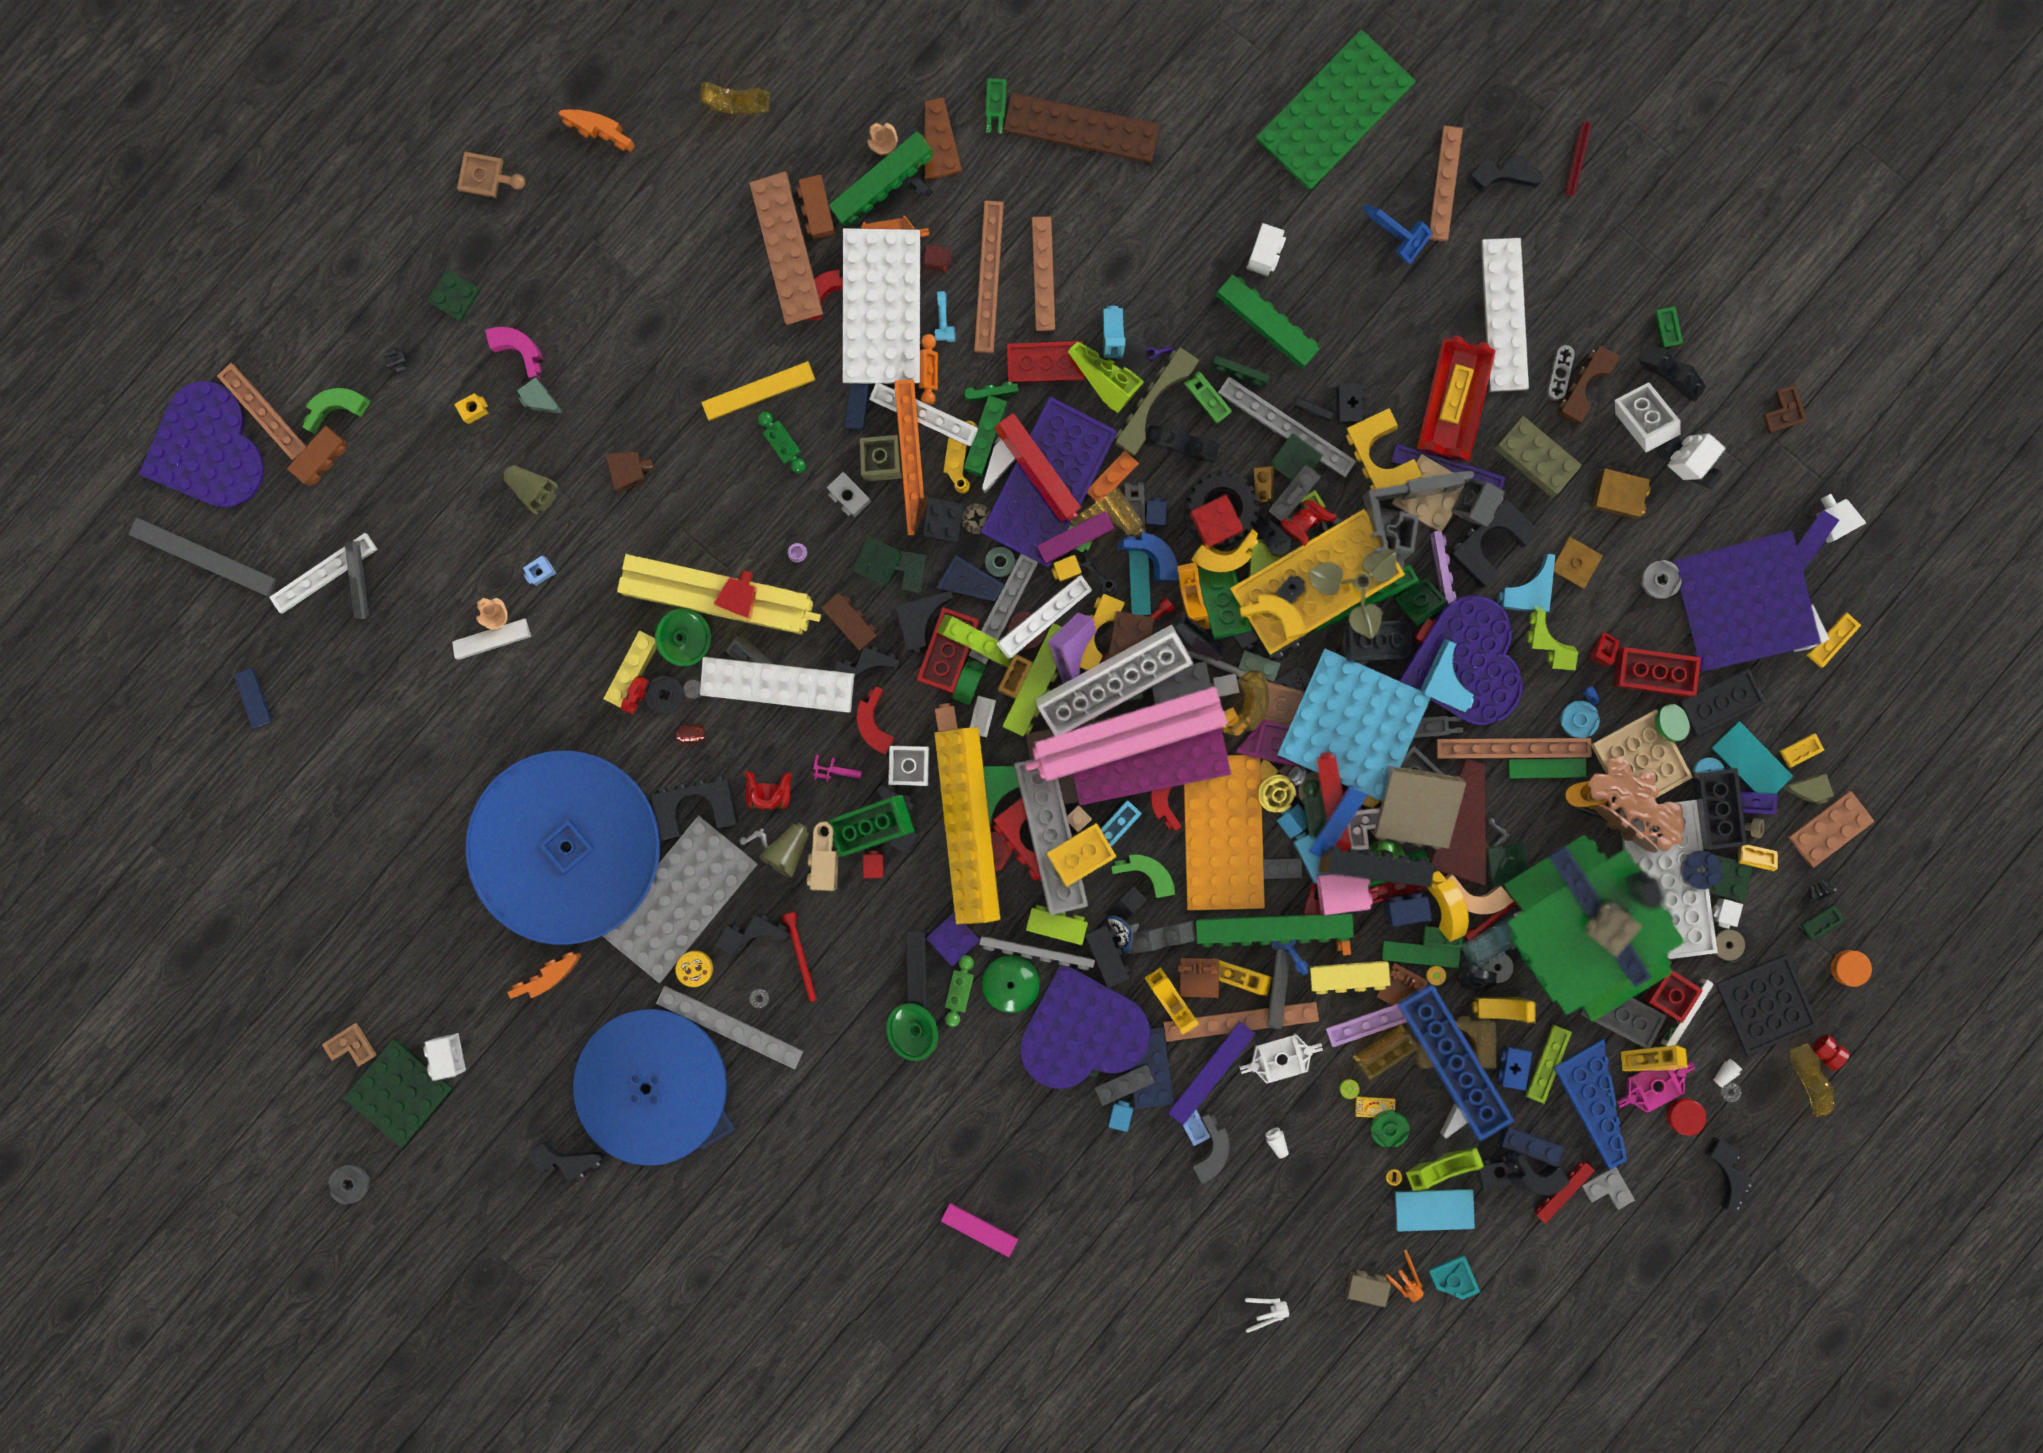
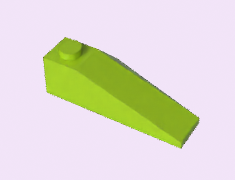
(1111, 383)

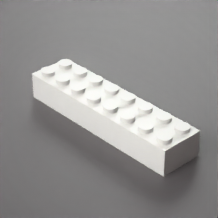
(1114, 681)

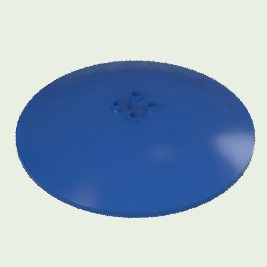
(519, 855)

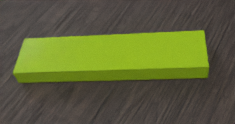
(1550, 1056)

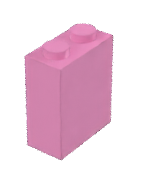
(1343, 894)

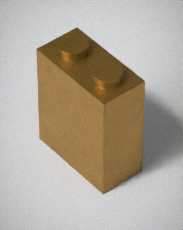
(1621, 494)
(1015, 677)

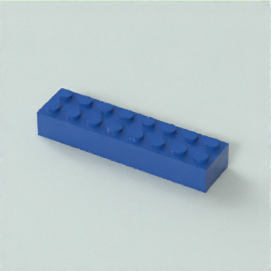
(1454, 1061)

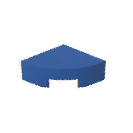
(1591, 695)

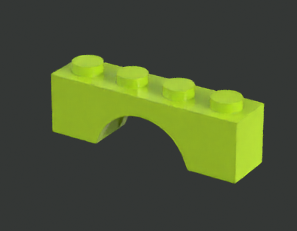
(974, 639)

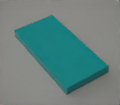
(1754, 762)

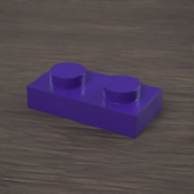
(1759, 802)

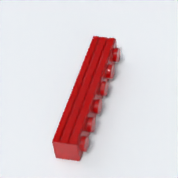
(1557, 1200)

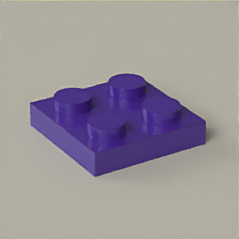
(953, 939)

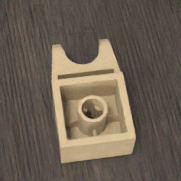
(823, 860)

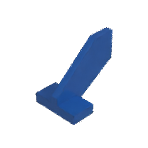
(1411, 241)

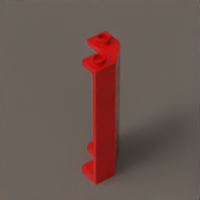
(1444, 437)

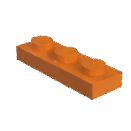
(1112, 476)

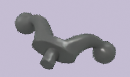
(1503, 834)

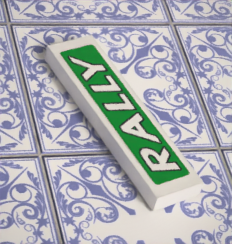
(1678, 1028)

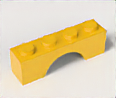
(1105, 613)

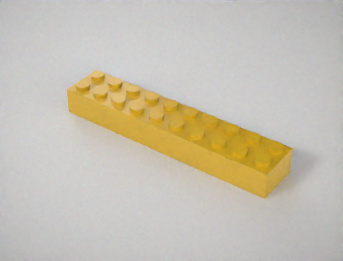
(967, 826)

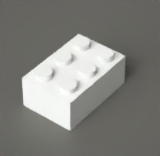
(1647, 417)

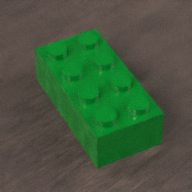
(871, 826)

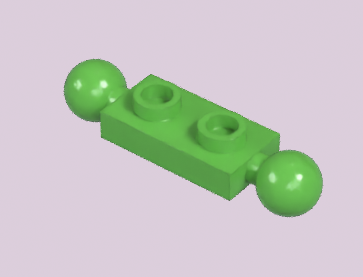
(959, 991)

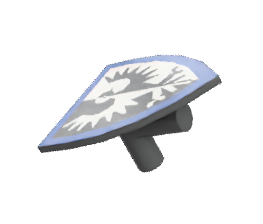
(1122, 931)

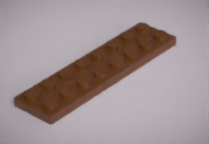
(1081, 127)

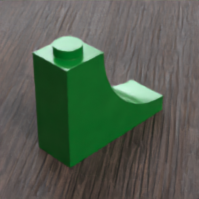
(998, 782)

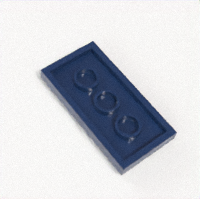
(1156, 1058)

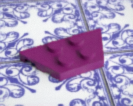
(1266, 742)

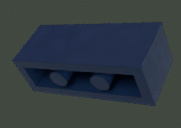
(1530, 1145)

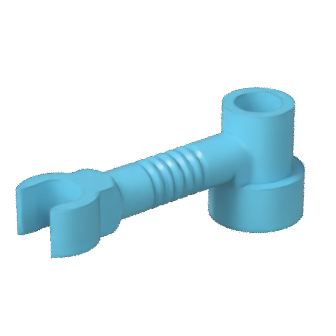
(944, 332)

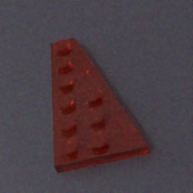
(1468, 843)

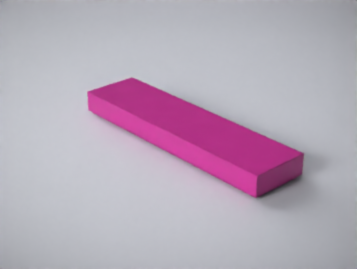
(979, 1230)

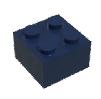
(1406, 910)

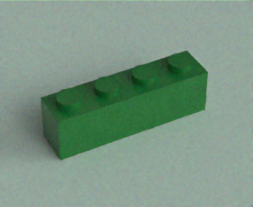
(985, 436)

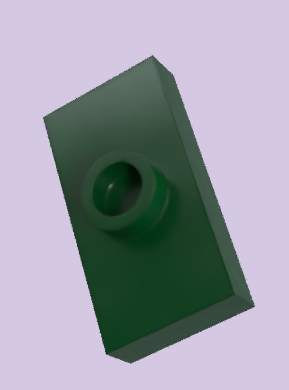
(1822, 922)

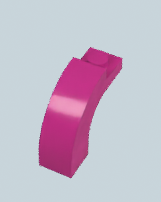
(508, 338)

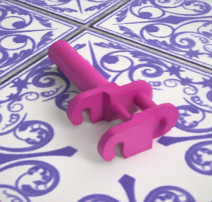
(835, 770)

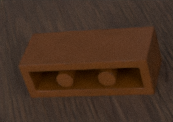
(850, 621)

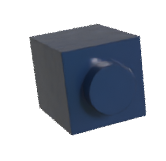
(1155, 513)

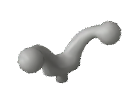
(743, 840)

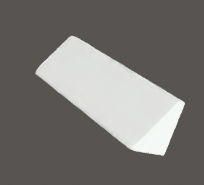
(491, 639)

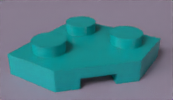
(1455, 1278)

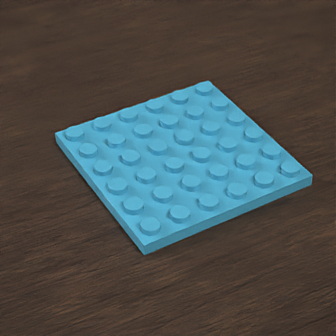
(1358, 718)

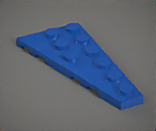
(1593, 1096)

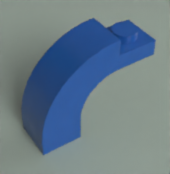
(1158, 551)

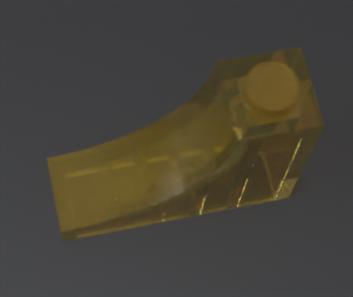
(1119, 511)

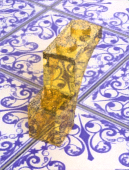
(1817, 1086)

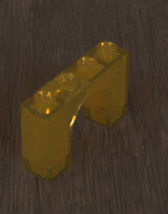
(1483, 1041)

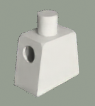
(1844, 511)

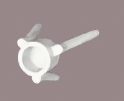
(1278, 1312)

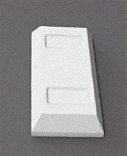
(982, 715)

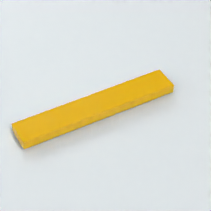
(758, 391)

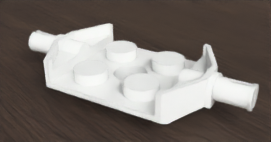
(1265, 1058)

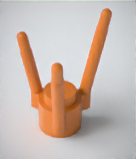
(1412, 1289)

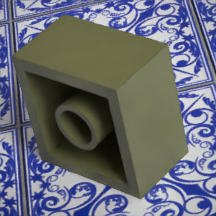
(880, 458)

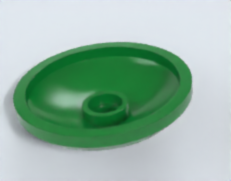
(694, 637)
(1012, 969)
(904, 1032)

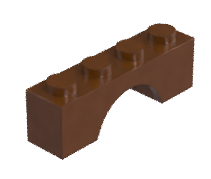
(1576, 405)

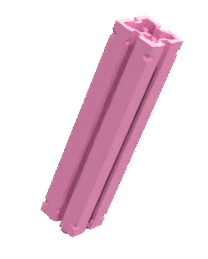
(1128, 735)

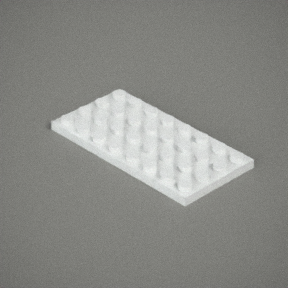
(881, 305)
(1686, 904)

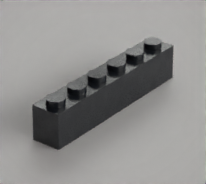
(1374, 867)

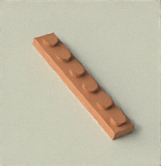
(1445, 183)
(1043, 274)
(262, 411)

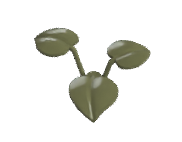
(1381, 566)

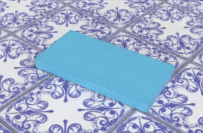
(1434, 1210)

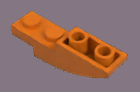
(595, 124)
(552, 975)

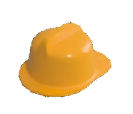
(1580, 796)

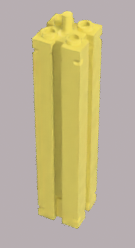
(699, 589)

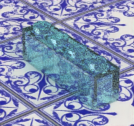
(1489, 944)

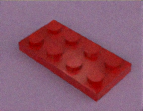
(1042, 362)

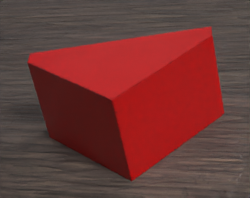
(1604, 650)

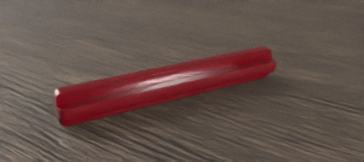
(1578, 158)

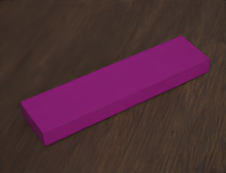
(1076, 537)

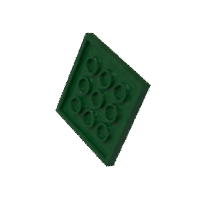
(397, 1093)

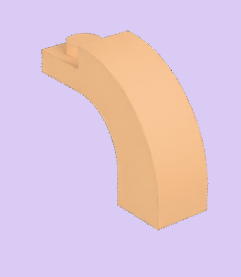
(1488, 903)

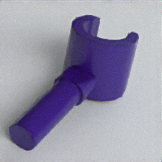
(1158, 352)

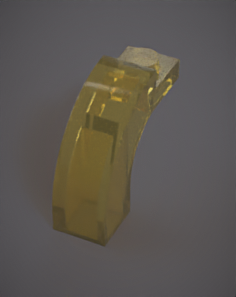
(735, 101)
(1255, 703)

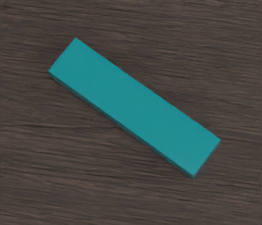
(1139, 583)

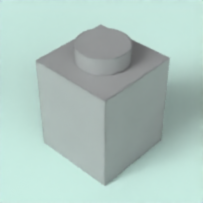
(1225, 685)

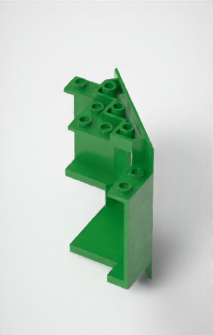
(1567, 959)

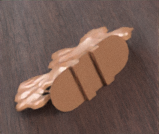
(1638, 801)

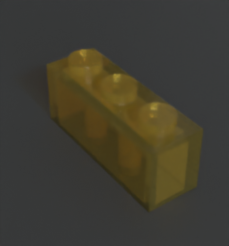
(1385, 1052)

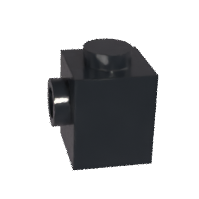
(1291, 589)

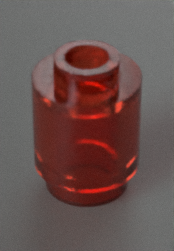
(690, 734)

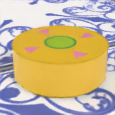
(1435, 975)

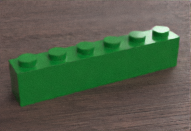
(882, 179)
(1267, 321)

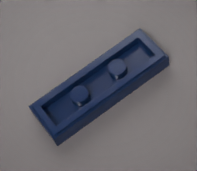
(252, 698)

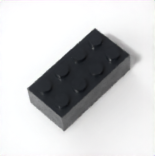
(1719, 808)

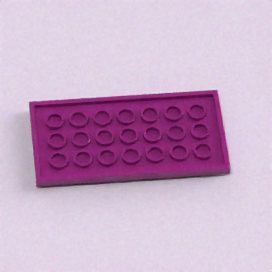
(1156, 769)

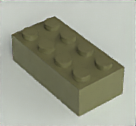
(1537, 456)

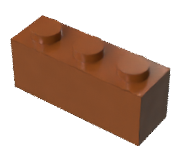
(816, 207)
(318, 456)

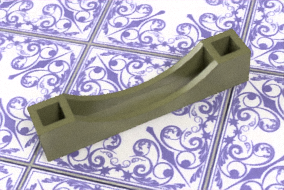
(1178, 370)

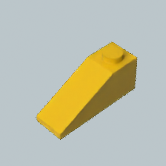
(1244, 978)
(1654, 1059)

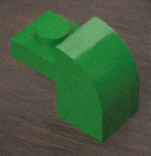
(968, 681)

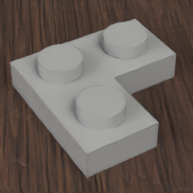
(1608, 1183)

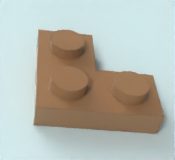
(350, 1040)

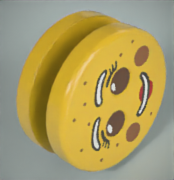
(694, 968)

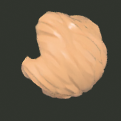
(883, 138)
(492, 613)

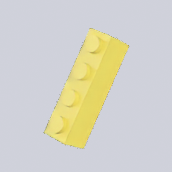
(632, 666)
(1350, 975)

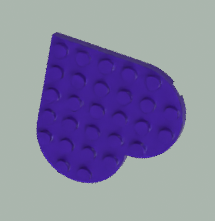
(203, 448)
(1479, 658)
(1082, 1029)

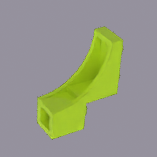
(1560, 655)
(1450, 1164)

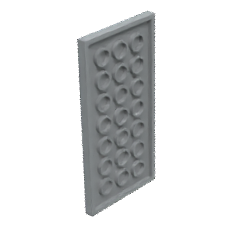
(683, 900)

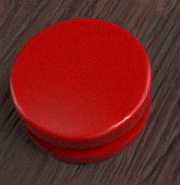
(1686, 1116)

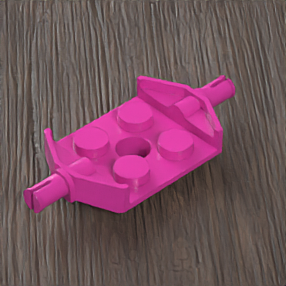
(1641, 1092)

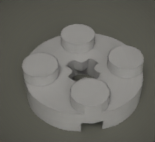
(1656, 569)

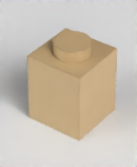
(1078, 818)

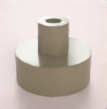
(1756, 827)

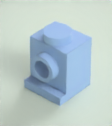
(532, 568)

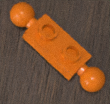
(928, 369)

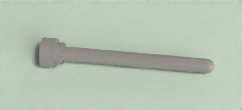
(1219, 664)

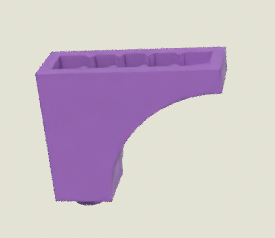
(1070, 644)

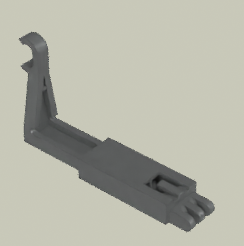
(1409, 490)

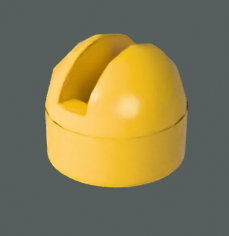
(1389, 1177)

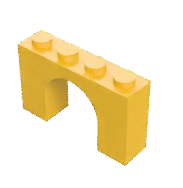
(1363, 436)

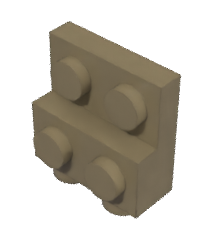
(1612, 928)

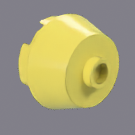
(1276, 793)

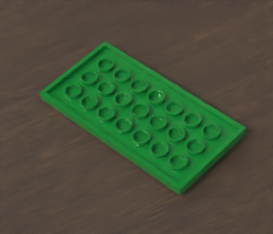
(1335, 110)

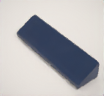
(857, 406)

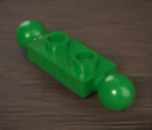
(781, 442)

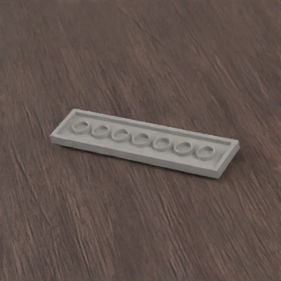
(1048, 830)

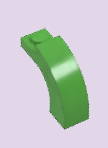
(331, 400)
(1159, 876)

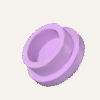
(797, 552)

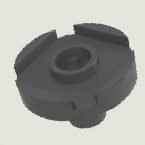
(338, 1186)

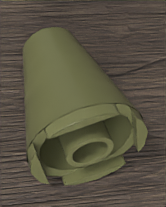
(532, 489)
(786, 850)

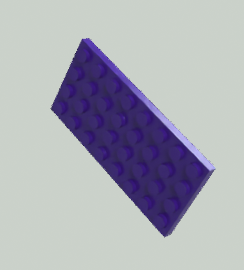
(1075, 450)

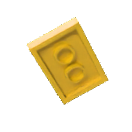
(1081, 855)

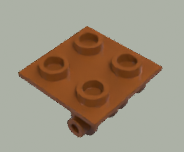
(1199, 977)
(1401, 984)

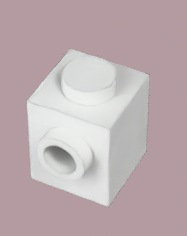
(1726, 913)

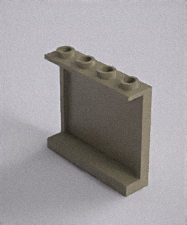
(1419, 807)

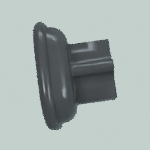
(1400, 532)

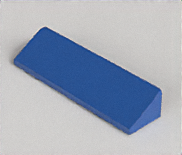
(1338, 820)

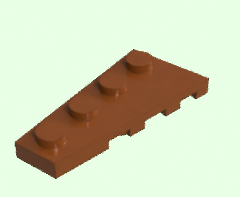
(941, 140)

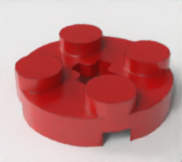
(635, 693)

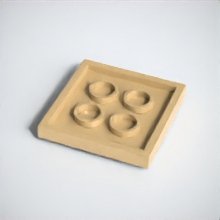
(1431, 509)

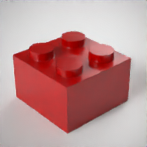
(1216, 521)
(1673, 996)

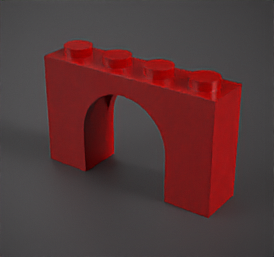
(1009, 825)

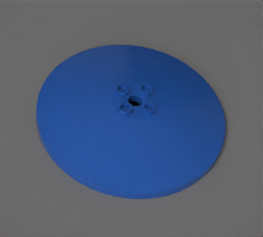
(684, 1080)

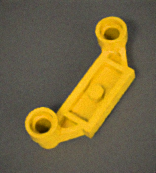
(955, 462)

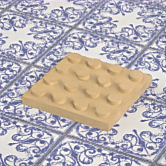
(1645, 752)

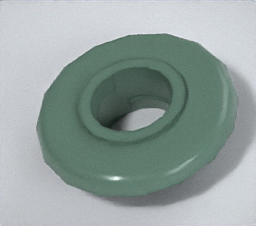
(1000, 571)

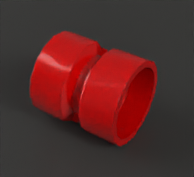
(1833, 1055)

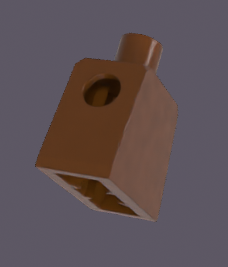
(627, 469)

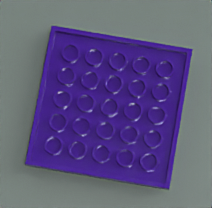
(1747, 601)

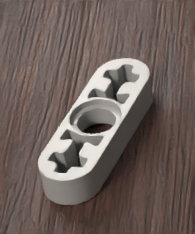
(1567, 368)

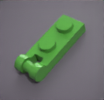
(1208, 398)

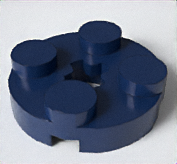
(1694, 878)

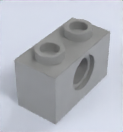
(844, 484)

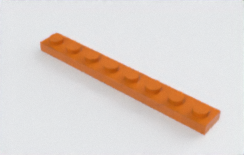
(909, 449)

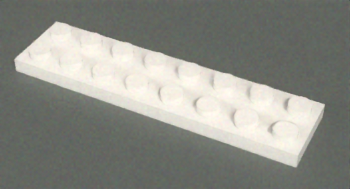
(1505, 313)
(777, 684)

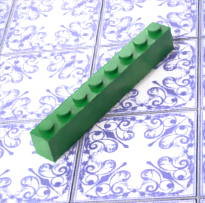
(1274, 928)

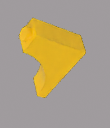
(1504, 1008)

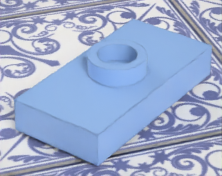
(1196, 1129)

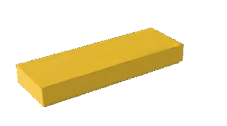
(1456, 394)
(1838, 636)

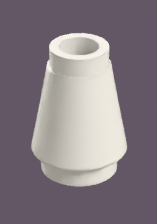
(1727, 1073)
(1276, 1140)

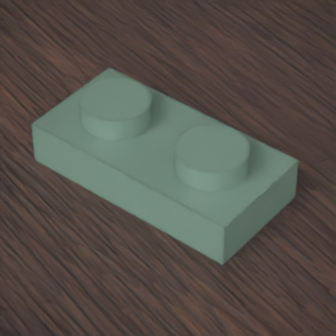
(1254, 662)

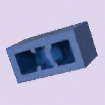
(1517, 1077)

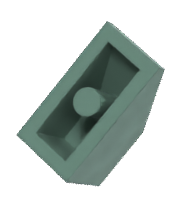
(537, 397)

